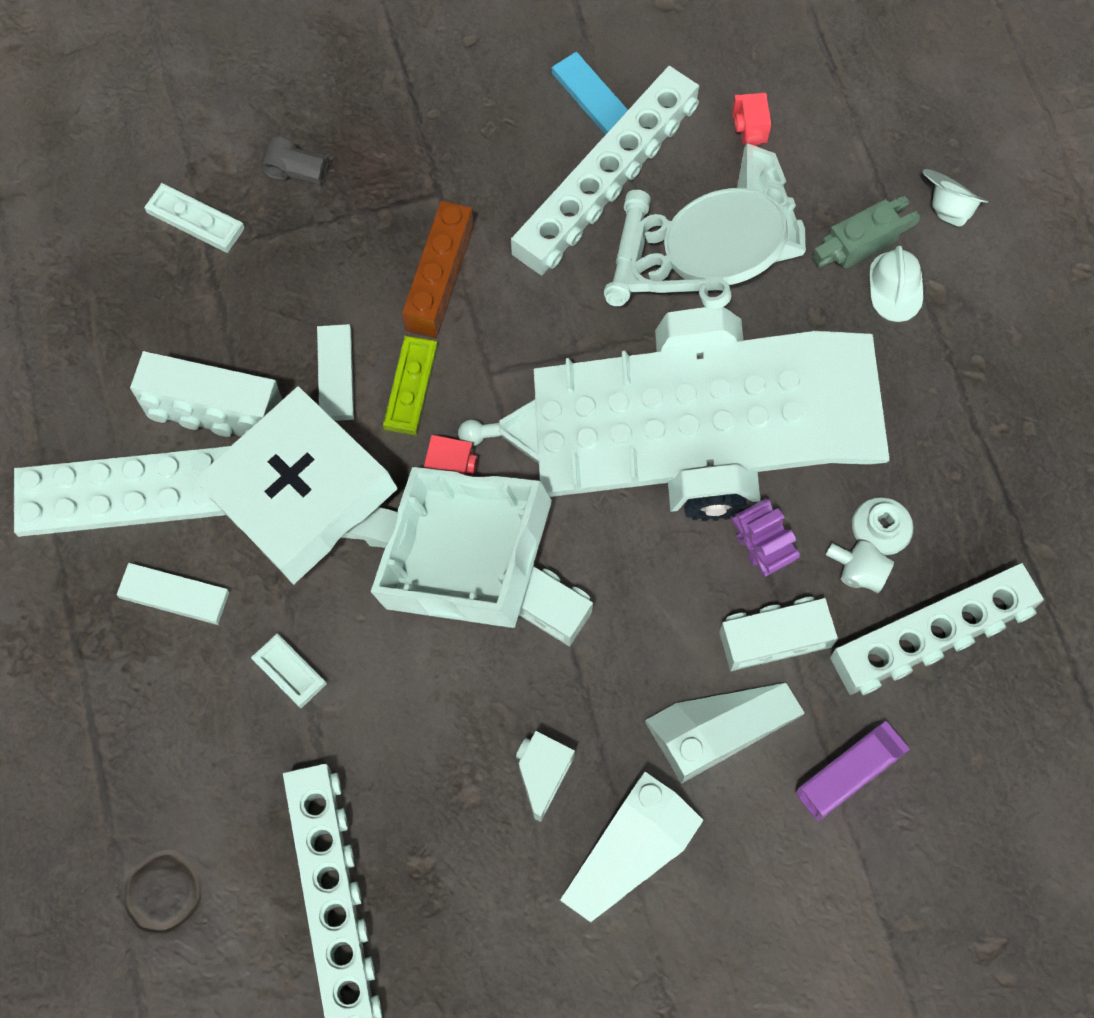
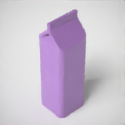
(851, 771)

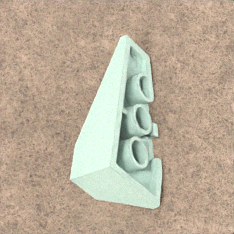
(762, 172)
(716, 727)
(640, 840)

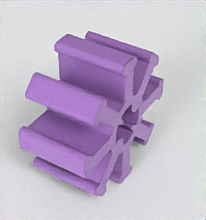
(765, 537)

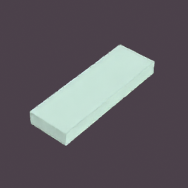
(194, 217)
(335, 371)
(173, 593)

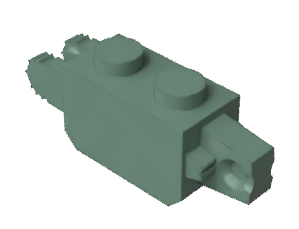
(865, 233)

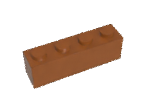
(438, 269)

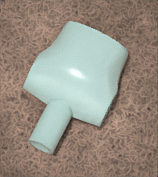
(863, 565)

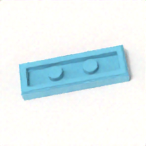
(589, 91)

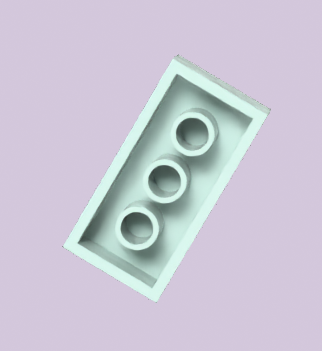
(202, 395)

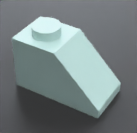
(543, 770)

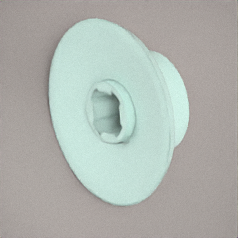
(868, 528)

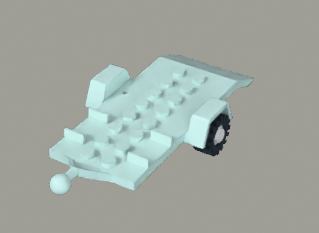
(700, 403)

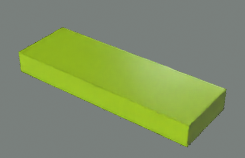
(410, 385)

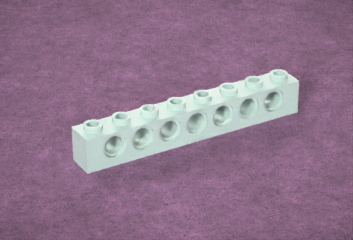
(668, 90)
(301, 789)

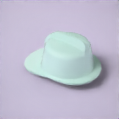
(952, 200)
(896, 285)

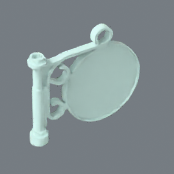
(707, 243)

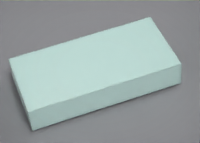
(288, 670)

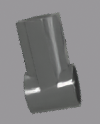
(286, 160)

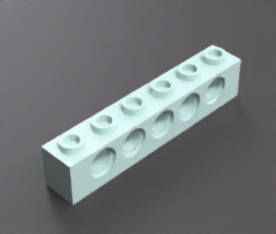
(1011, 586)

